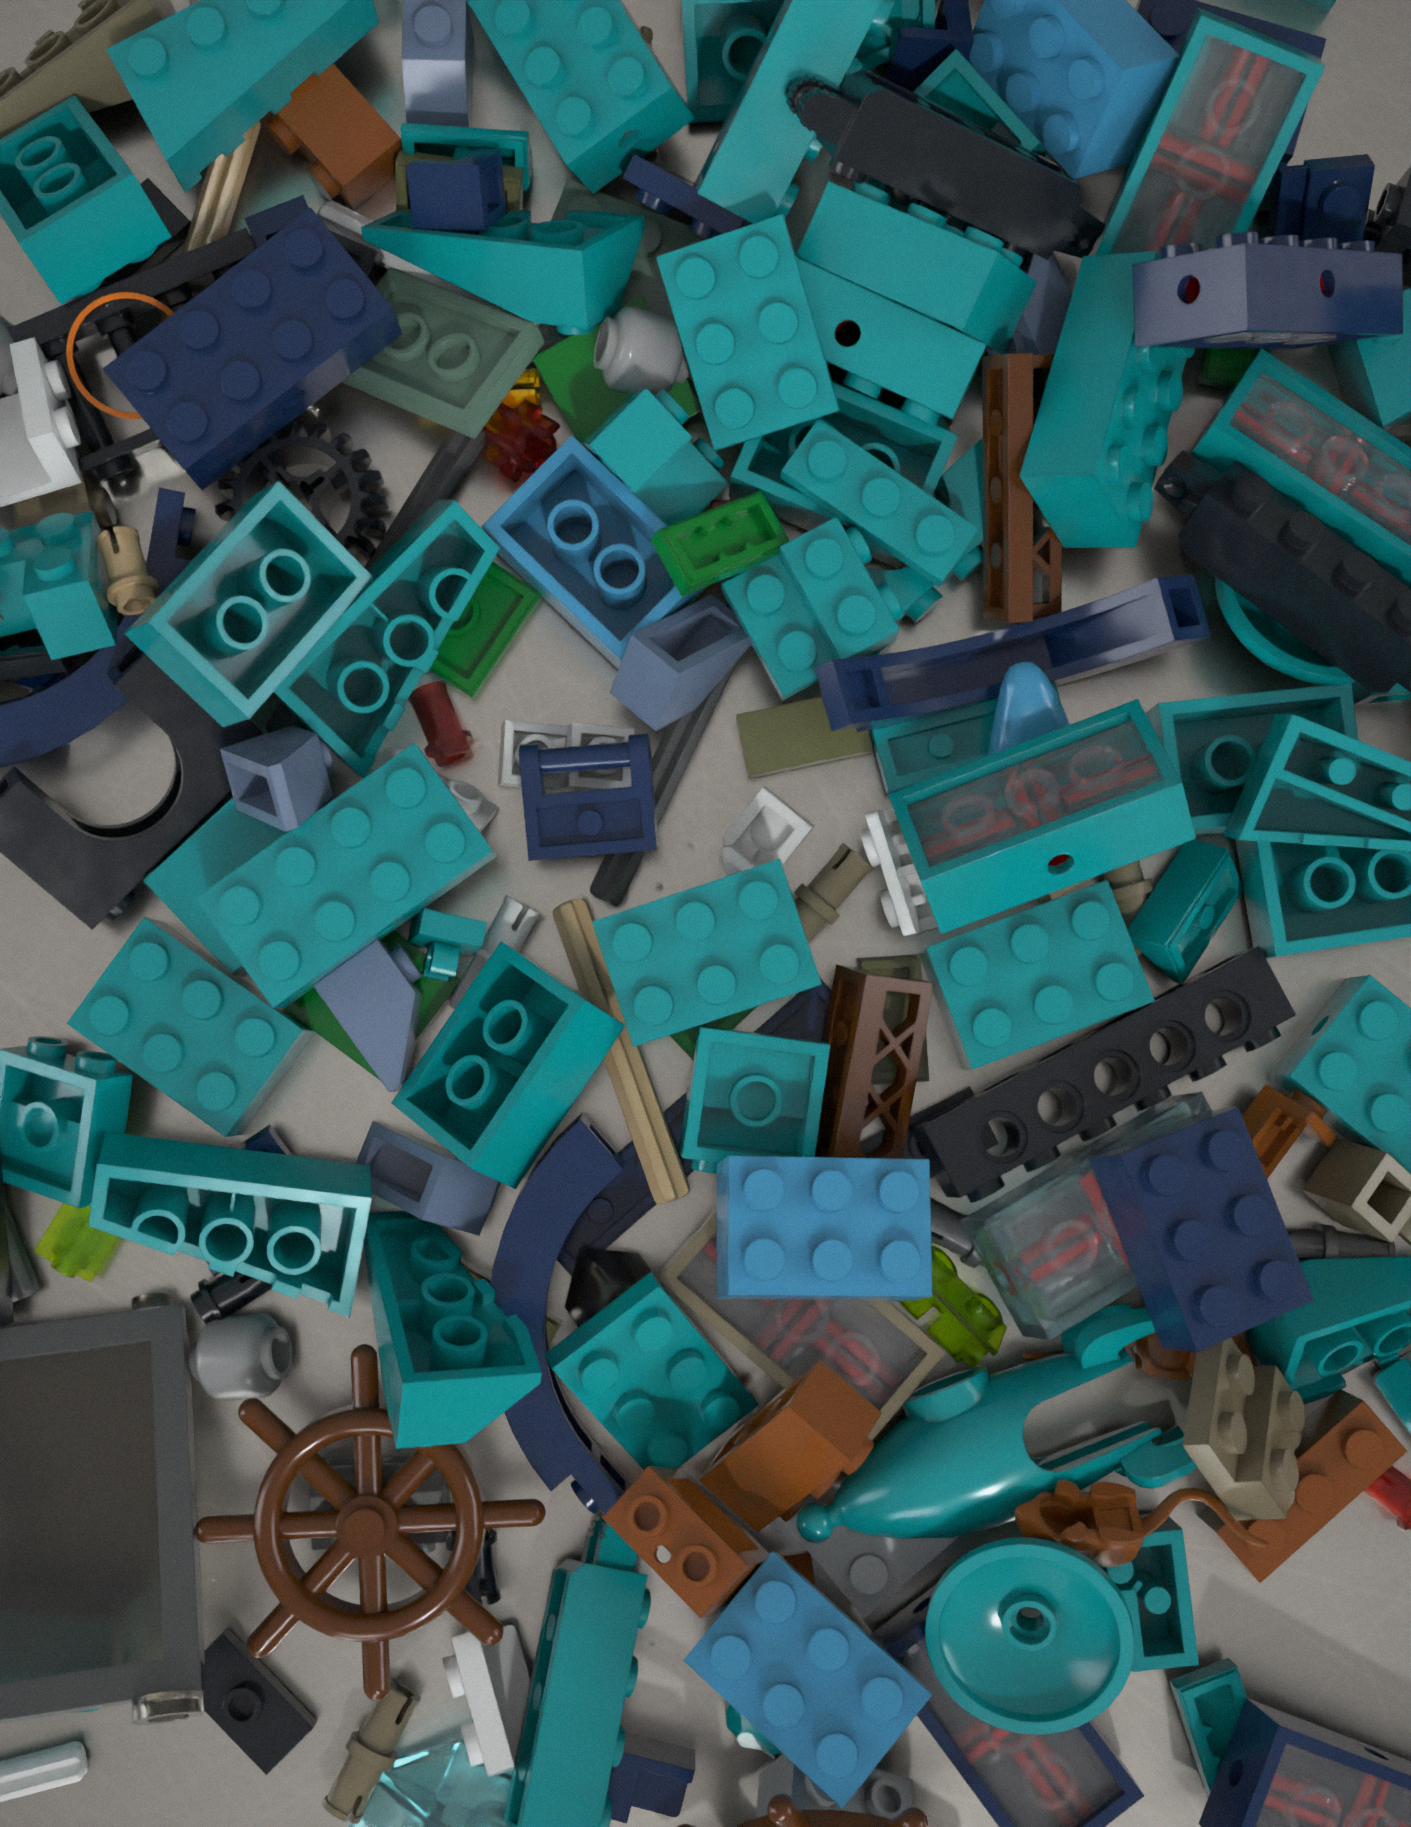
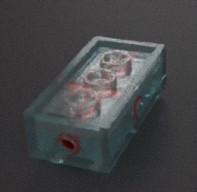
(1055, 1239)

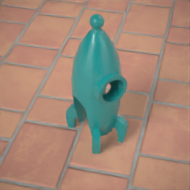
(962, 1451)

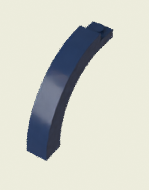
(968, 671)
(87, 695)
(545, 1211)

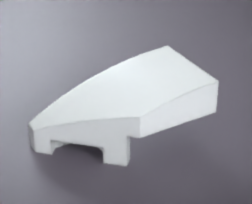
(763, 833)

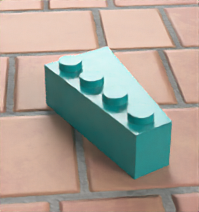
(375, 653)

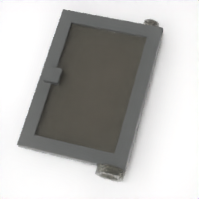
(100, 1517)

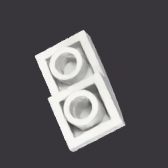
(557, 736)

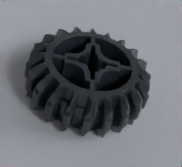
(319, 488)

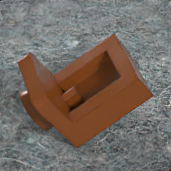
(1277, 1122)

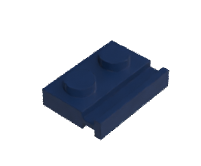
(664, 188)
(1322, 198)

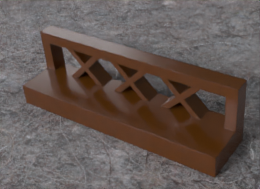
(1007, 504)
(853, 1033)

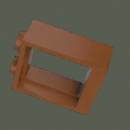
(707, 1546)

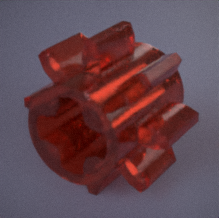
(519, 439)

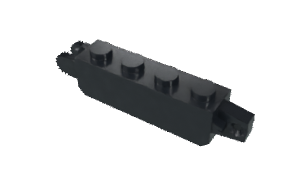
(945, 162)
(1294, 569)

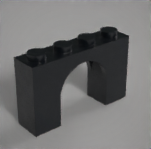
(98, 865)

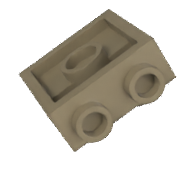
(1244, 1432)

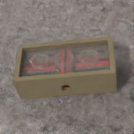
(860, 1340)

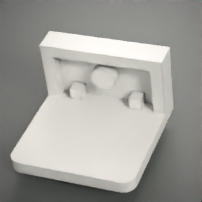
(36, 429)

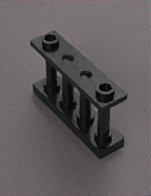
(114, 320)

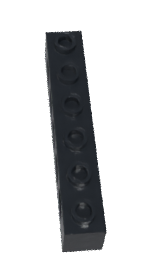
(1238, 985)

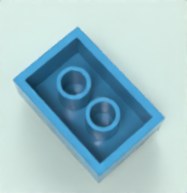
(1075, 75)
(588, 549)
(823, 1228)
(808, 1678)

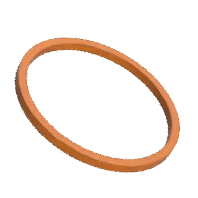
(70, 341)

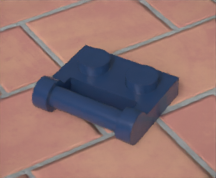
(590, 819)

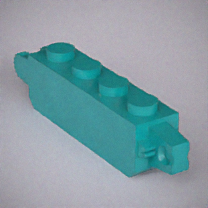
(580, 1687)

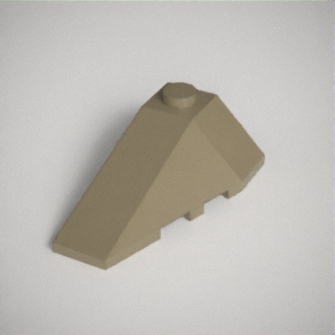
(76, 62)

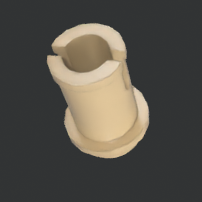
(130, 584)

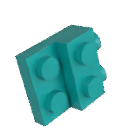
(813, 605)
(752, 1097)
(58, 1116)

